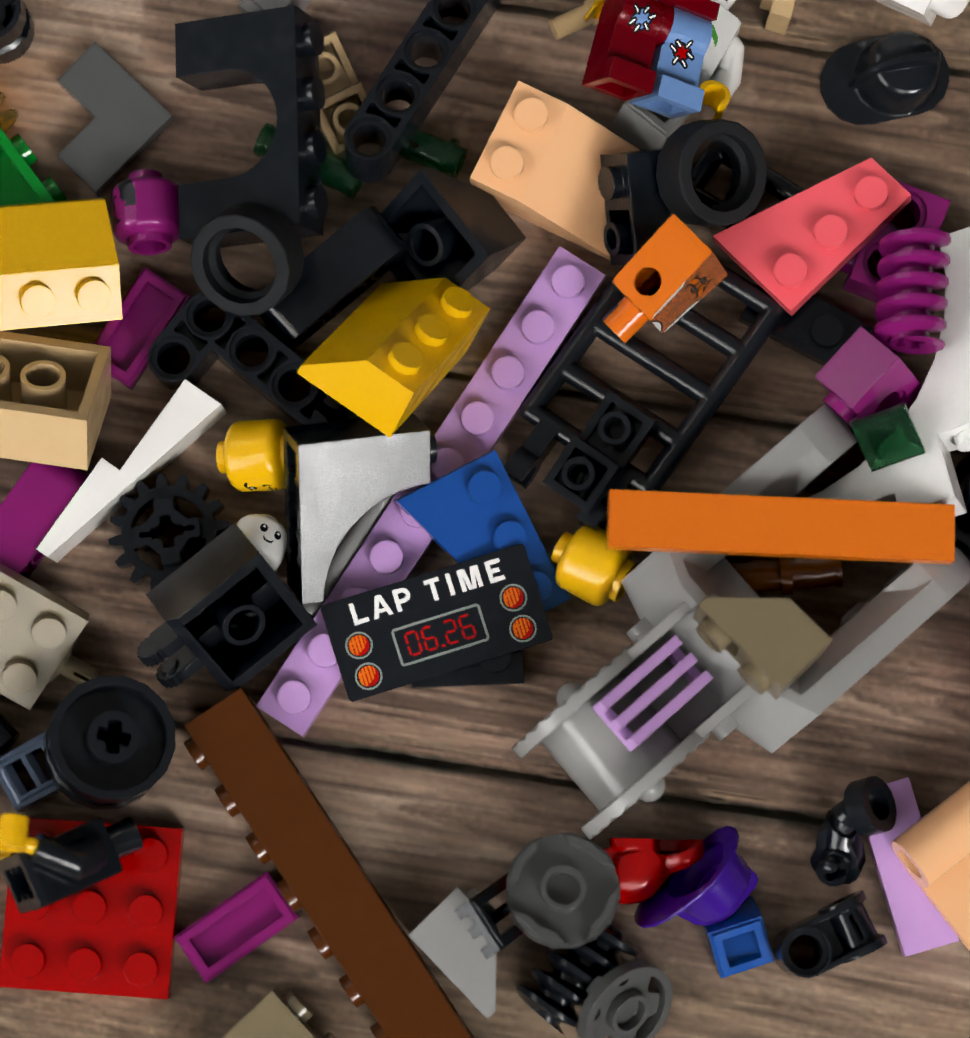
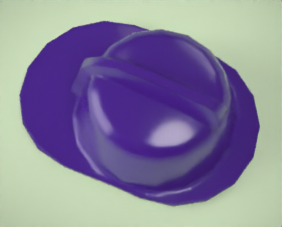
(707, 889)

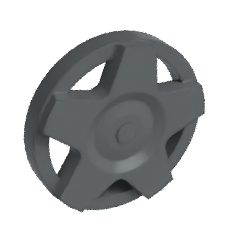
(623, 1002)

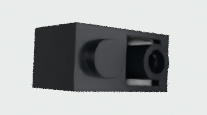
(631, 202)

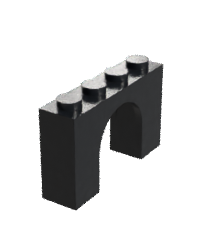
(283, 53)

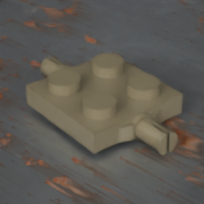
(37, 639)

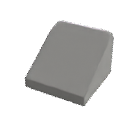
(643, 127)

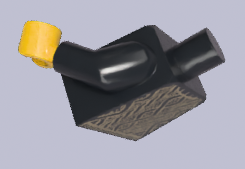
(55, 867)

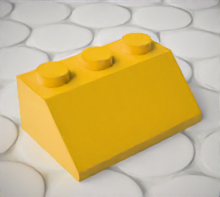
(57, 264)
(396, 349)

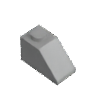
(455, 952)

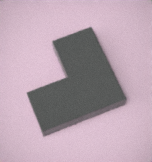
(123, 122)

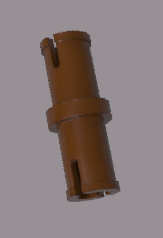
(789, 573)

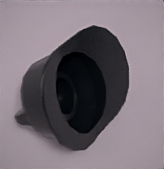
(884, 78)

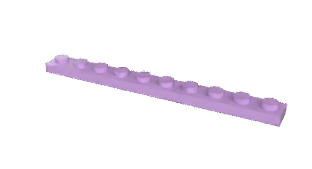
(467, 433)

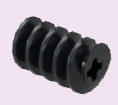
(571, 976)

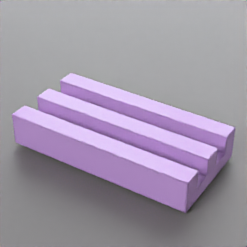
(683, 666)

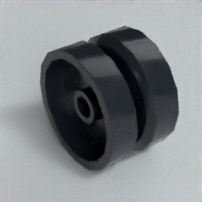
(115, 709)

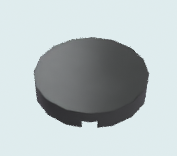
(562, 890)

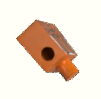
(676, 263)

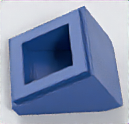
(739, 940)

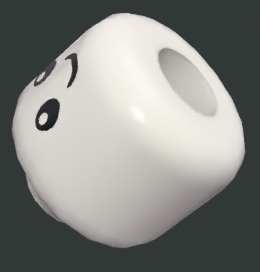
(266, 536)

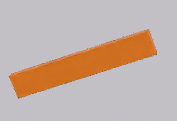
(780, 526)

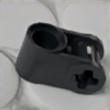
(839, 934)

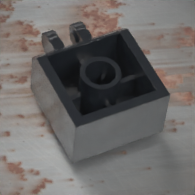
(222, 614)

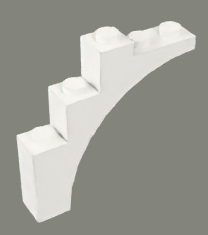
(938, 412)

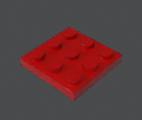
(107, 936)

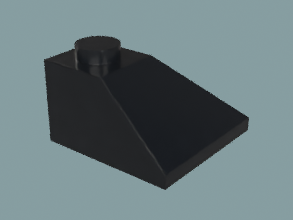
(450, 230)

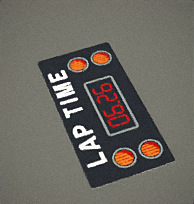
(436, 622)

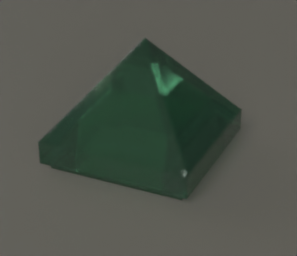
(888, 437)

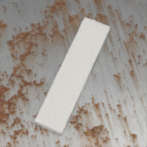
(174, 430)

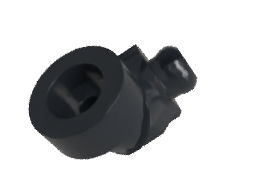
(866, 811)

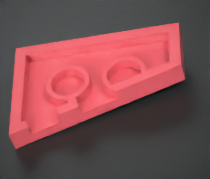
(813, 234)

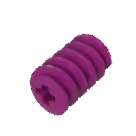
(908, 288)

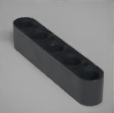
(413, 84)

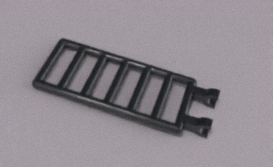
(552, 428)

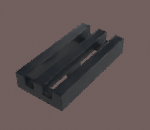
(486, 922)

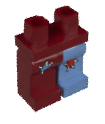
(652, 53)

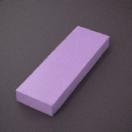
(912, 914)

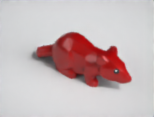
(644, 869)

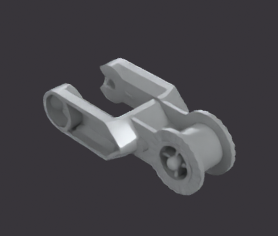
(666, 596)

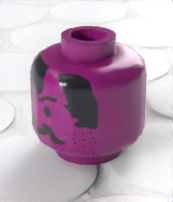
(146, 212)

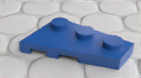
(480, 513)

